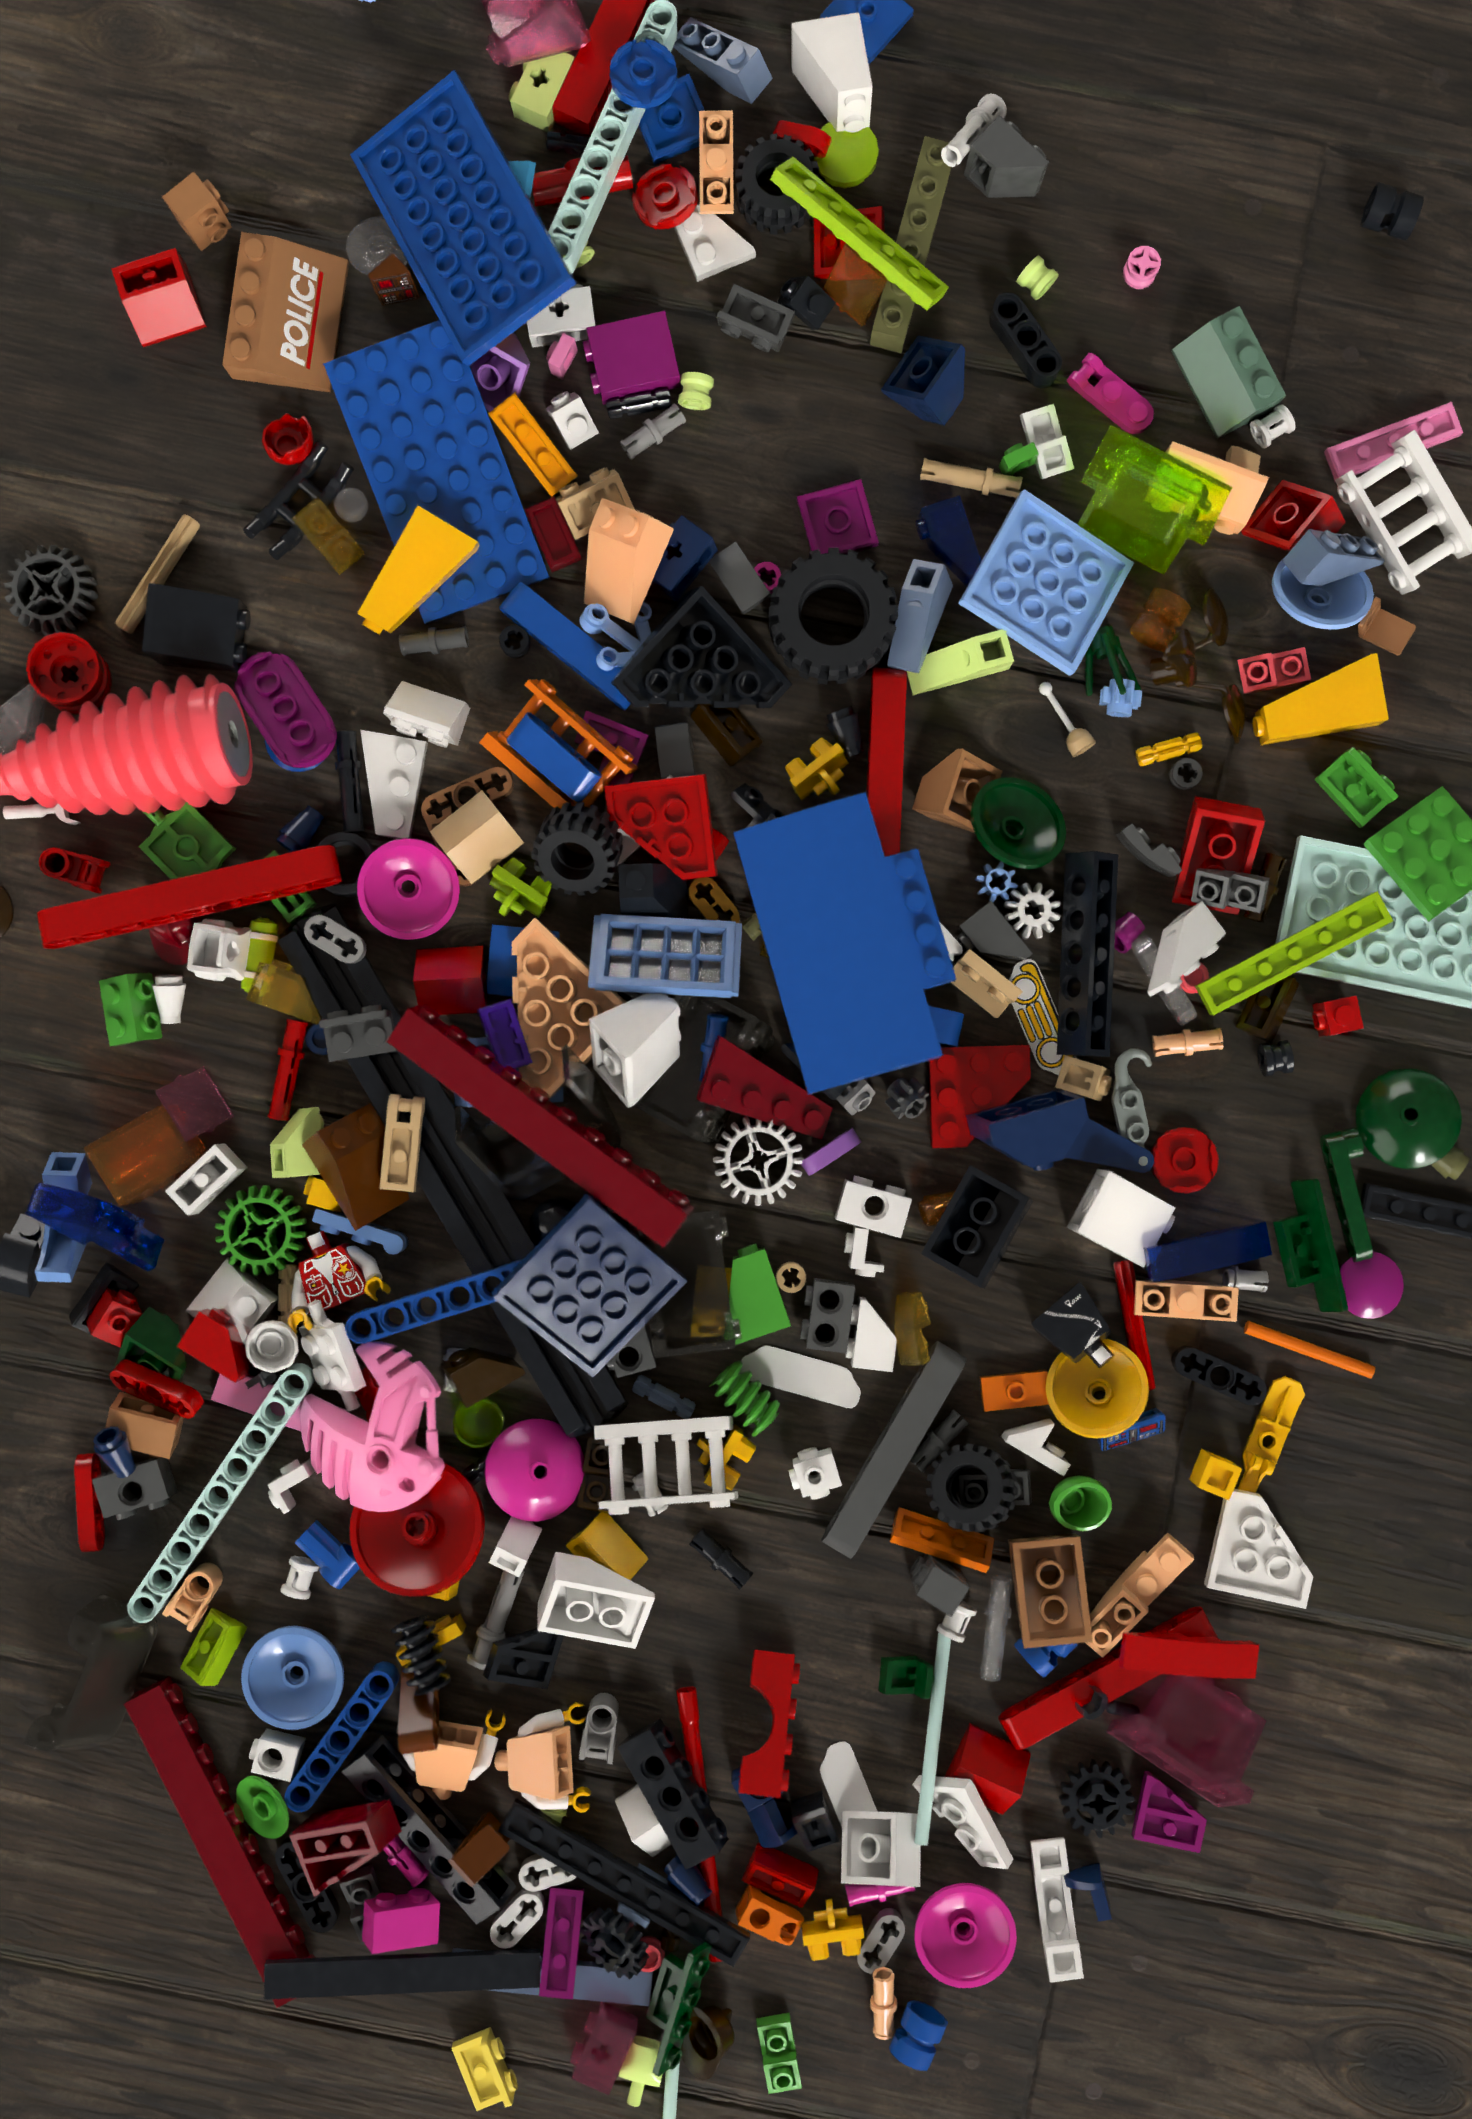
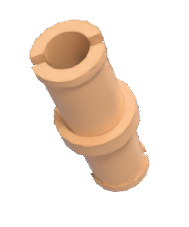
(1187, 1042)
(883, 2003)

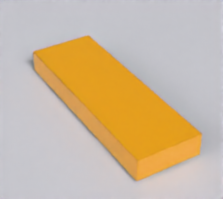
(532, 444)

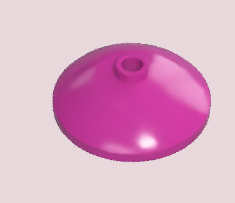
(414, 912)
(512, 1466)
(968, 1955)

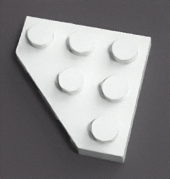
(1255, 1555)

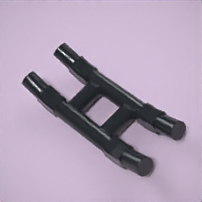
(298, 481)

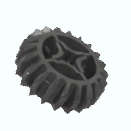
(60, 580)

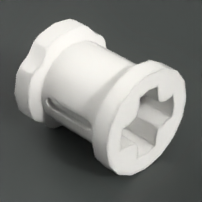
(1261, 428)
(299, 1577)
(955, 1626)

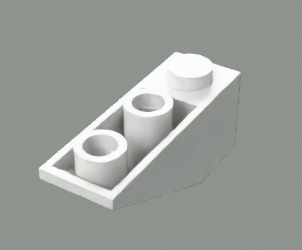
(1182, 945)

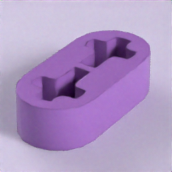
(830, 1151)

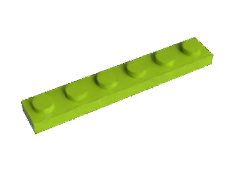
(859, 233)
(1293, 953)

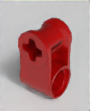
(79, 870)

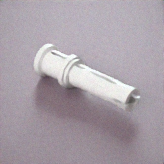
(976, 123)

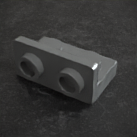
(358, 1034)

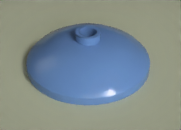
(280, 1694)

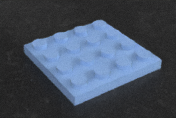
(1046, 582)

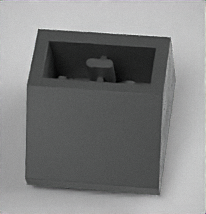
(1005, 163)

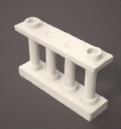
(1441, 511)
(647, 1435)

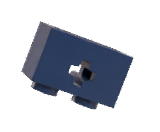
(695, 551)

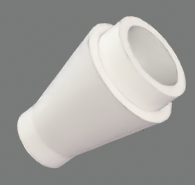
(169, 996)

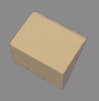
(476, 837)

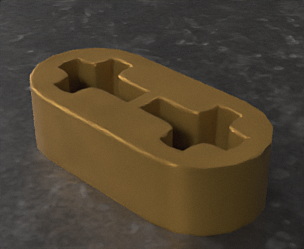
(719, 897)

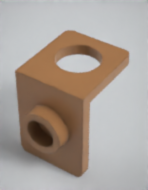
(1385, 629)

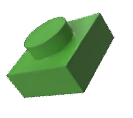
(1018, 458)

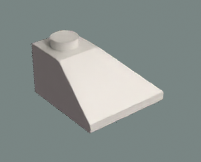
(238, 1296)

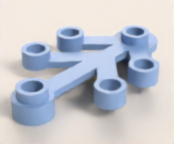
(595, 626)

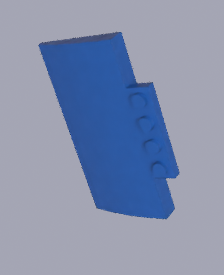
(846, 941)

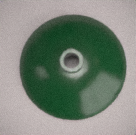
(1018, 823)
(1406, 1142)

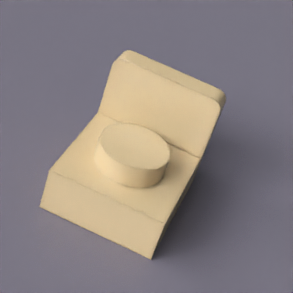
(1084, 1078)

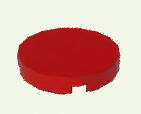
(665, 196)
(1184, 1160)

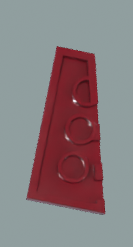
(754, 1090)

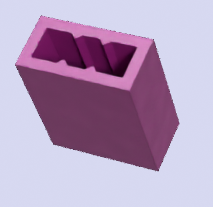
(632, 356)

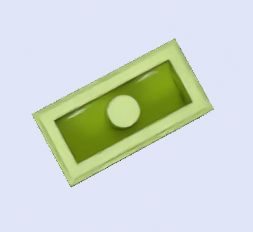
(213, 1648)

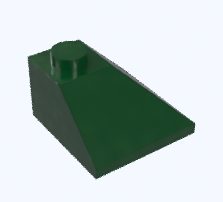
(154, 1345)

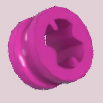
(769, 568)

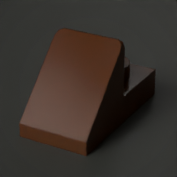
(480, 1850)

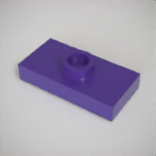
(505, 1034)

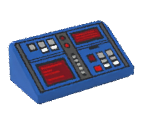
(1149, 1424)

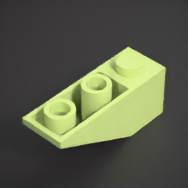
(963, 662)

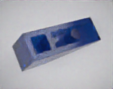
(950, 537)

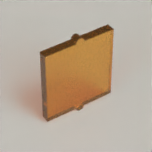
(855, 285)

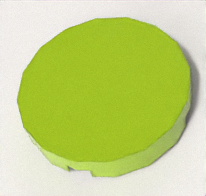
(848, 157)

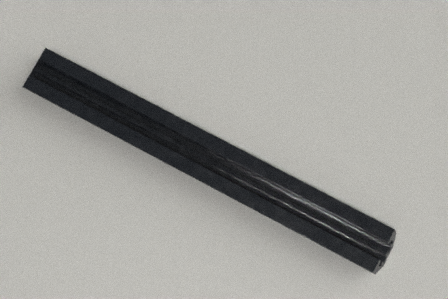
(463, 1196)

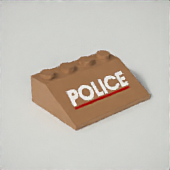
(284, 313)

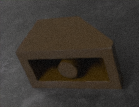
(479, 1373)

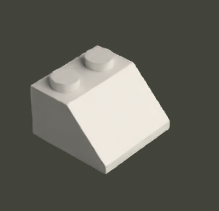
(880, 1849)

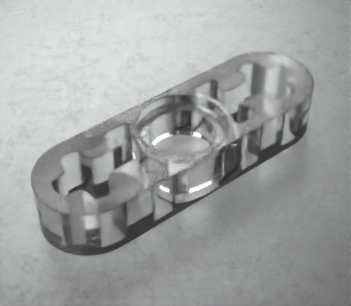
(1176, 1000)

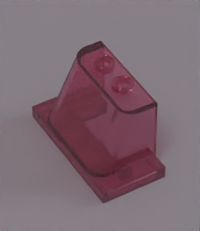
(1196, 1737)

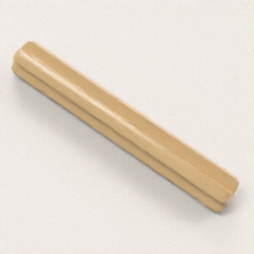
(158, 572)

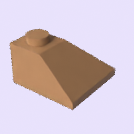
(951, 787)

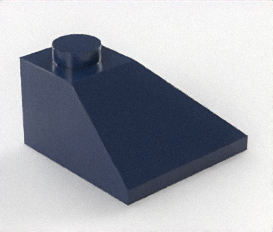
(929, 379)

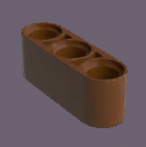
(417, 1718)

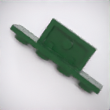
(1309, 1249)
(673, 2002)

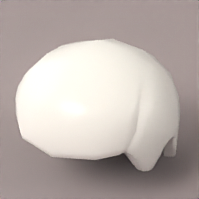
(271, 1346)

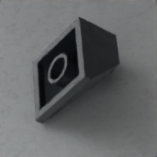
(652, 891)

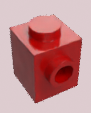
(1337, 1016)
(114, 1316)

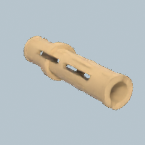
(971, 478)

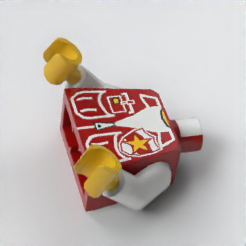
(332, 1277)

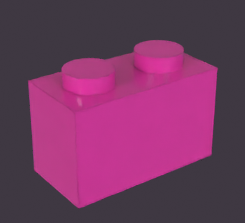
(400, 1921)

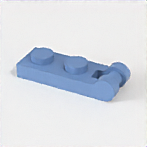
(334, 1222)

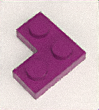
(616, 734)

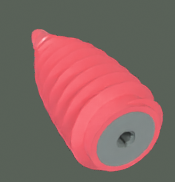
(137, 753)

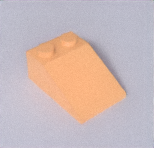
(623, 558)

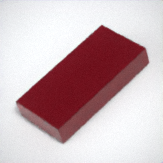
(553, 534)

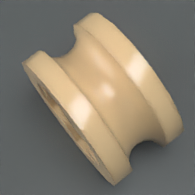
(780, 1279)

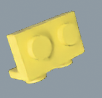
(484, 2069)

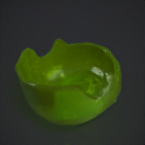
(479, 1423)

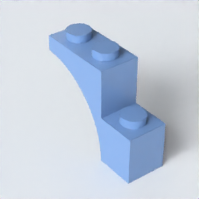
(60, 1253)

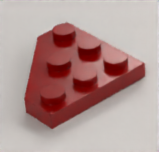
(668, 821)
(970, 1082)

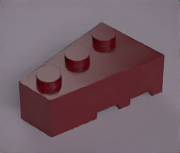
(342, 1840)

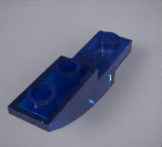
(97, 1221)

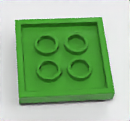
(1428, 852)

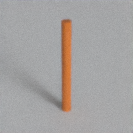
(1309, 1349)

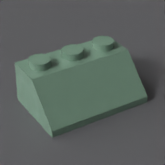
(1228, 373)

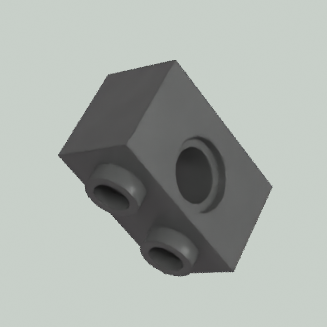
(117, 1498)

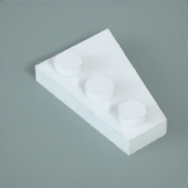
(976, 1830)

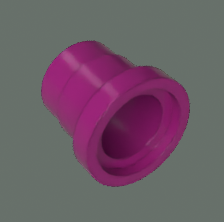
(1127, 931)

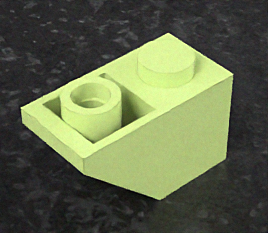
(286, 1150)

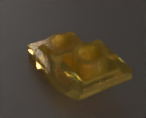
(328, 535)
(909, 1318)

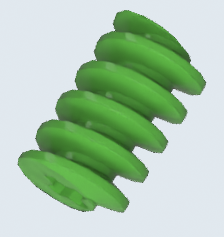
(746, 1397)

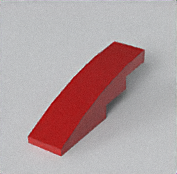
(1188, 1655)

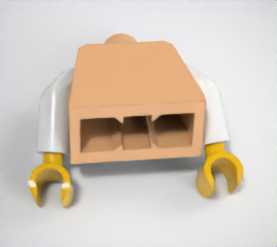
(460, 1756)
(542, 1761)

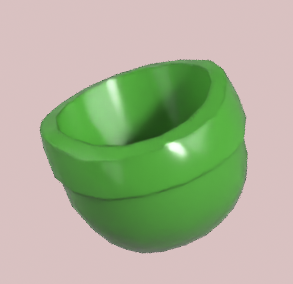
(1080, 1503)

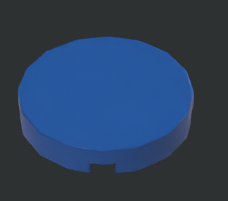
(643, 73)

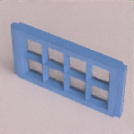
(665, 955)

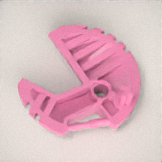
(354, 1450)

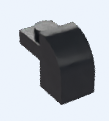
(20, 1256)

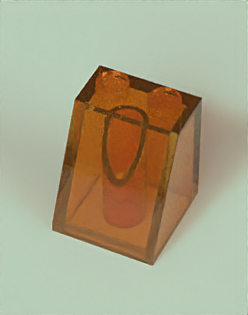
(143, 1156)

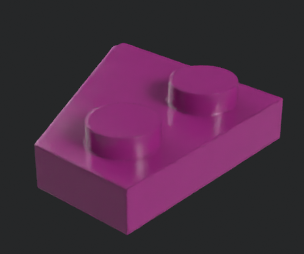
(1166, 1817)

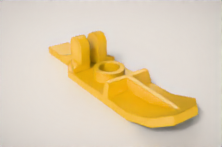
(1275, 1420)

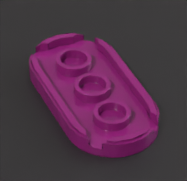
(285, 709)

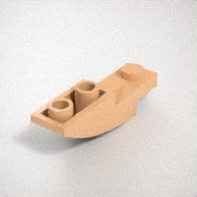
(1135, 1590)

